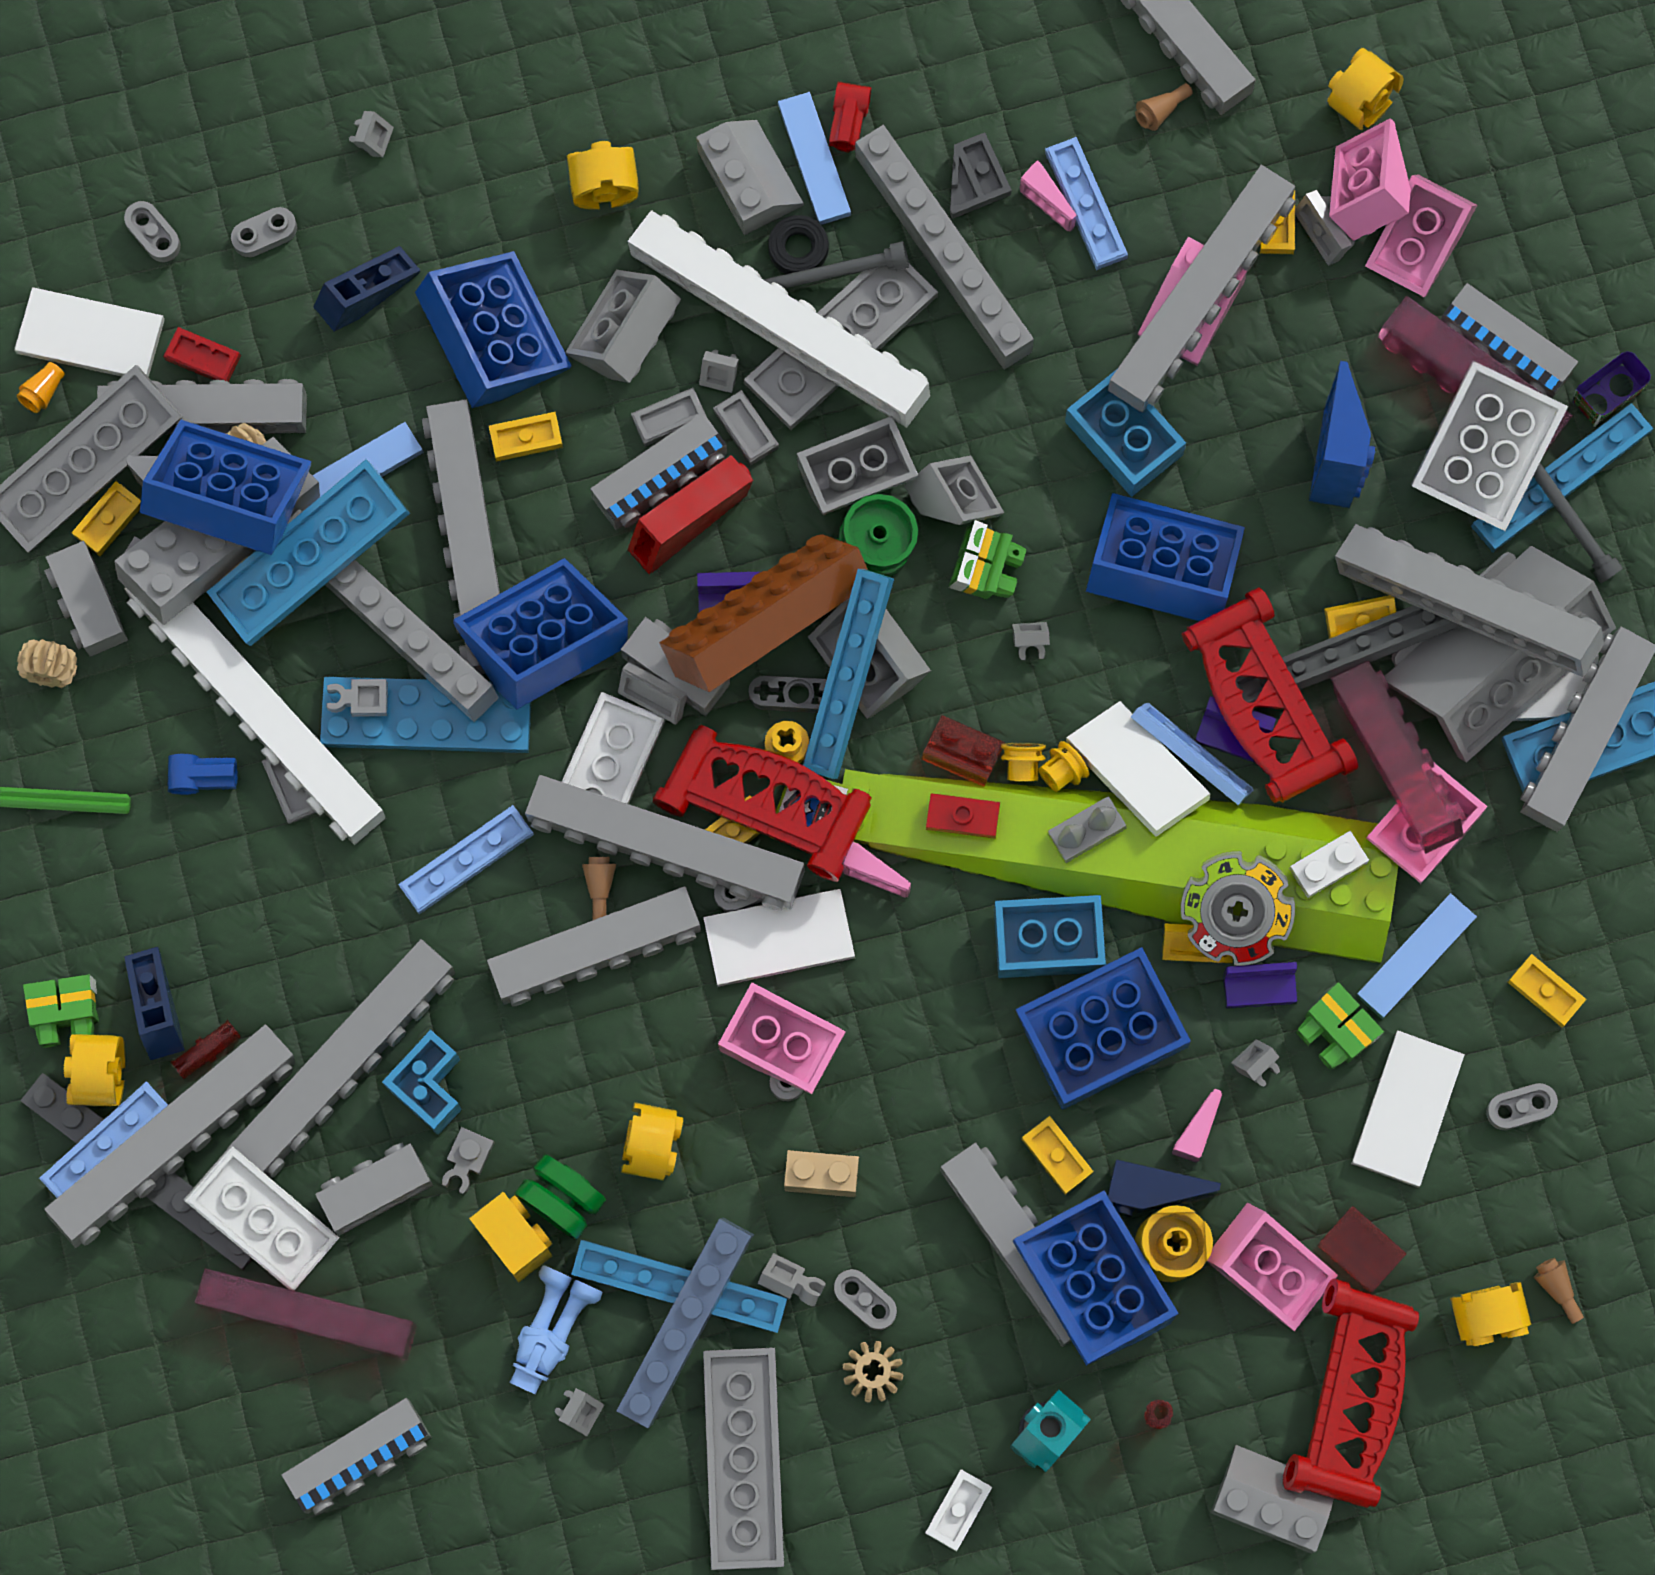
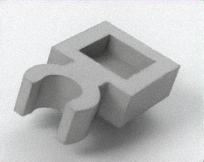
(365, 697)
(468, 1154)
(788, 1278)

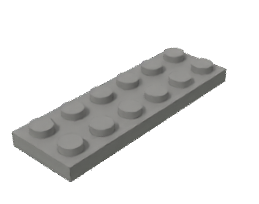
(871, 305)
(84, 457)
(743, 1459)

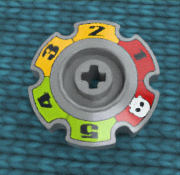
(1244, 936)

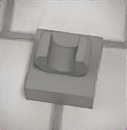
(372, 134)
(718, 371)
(1030, 635)
(1255, 1061)
(580, 1411)

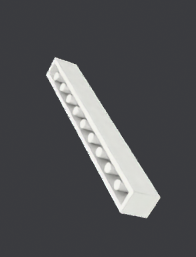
(780, 318)
(267, 719)

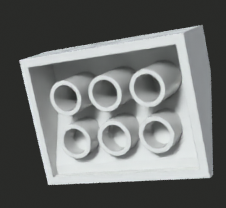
(1488, 445)

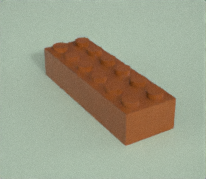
(763, 612)

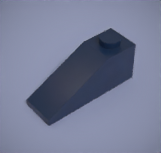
(364, 287)
(153, 1004)
(1146, 1188)

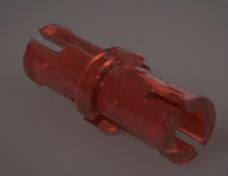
(205, 1049)
(1166, 1410)

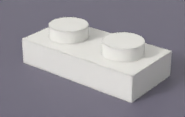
(1329, 864)
(958, 1510)

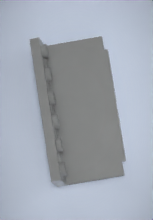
(1484, 684)

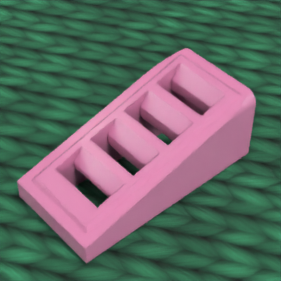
(1044, 193)
(869, 869)
(1194, 1138)

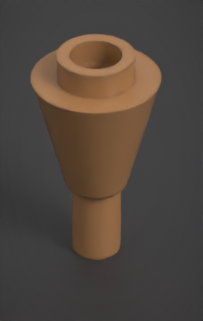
(1155, 110)
(599, 878)
(1555, 1280)

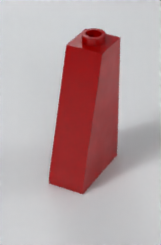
(688, 513)

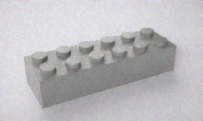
(181, 564)

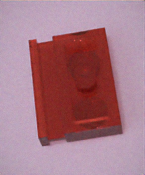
(962, 750)
(1361, 1249)

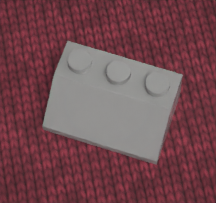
(748, 173)
(624, 325)
(856, 465)
(894, 663)
(1256, 1499)

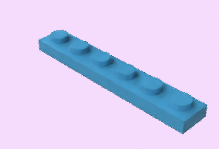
(1571, 472)
(848, 673)
(666, 1281)

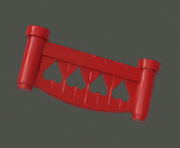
(1243, 628)
(825, 839)
(1324, 1468)

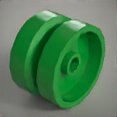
(890, 522)
(564, 1191)

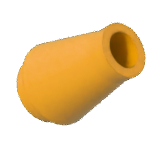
(39, 389)

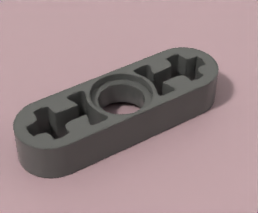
(773, 685)

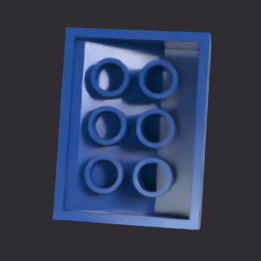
(491, 327)
(1343, 445)
(224, 487)
(1165, 558)
(542, 632)
(1102, 1028)
(1096, 1278)

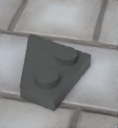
(976, 176)

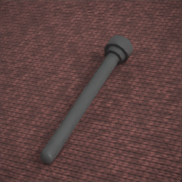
(892, 257)
(1604, 565)

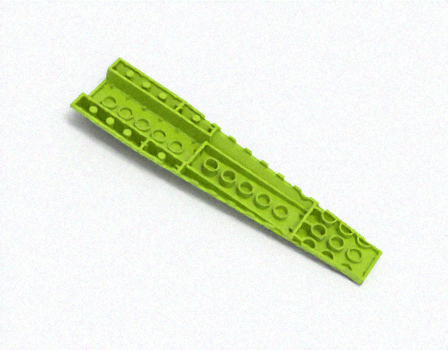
(1134, 866)

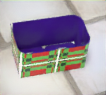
(1632, 367)

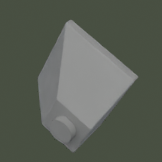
(953, 492)

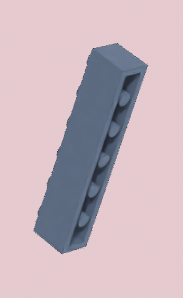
(685, 1322)

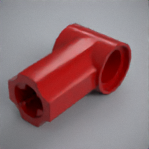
(850, 108)

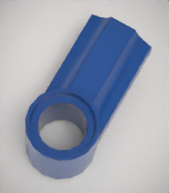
(190, 774)

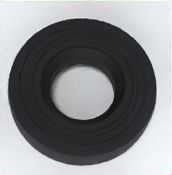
(793, 226)

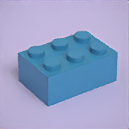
(1125, 441)
(1049, 936)

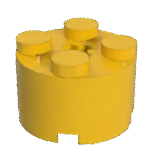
(1364, 89)
(603, 176)
(95, 1070)
(650, 1142)
(1184, 1228)
(1490, 1313)

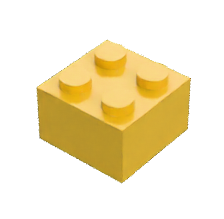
(511, 1237)

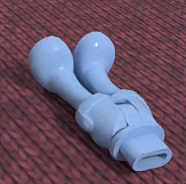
(540, 1347)

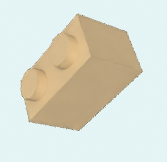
(821, 1173)

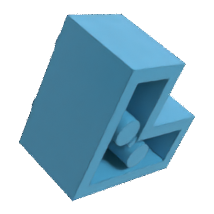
(417, 1081)

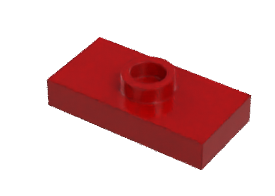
(201, 355)
(963, 815)

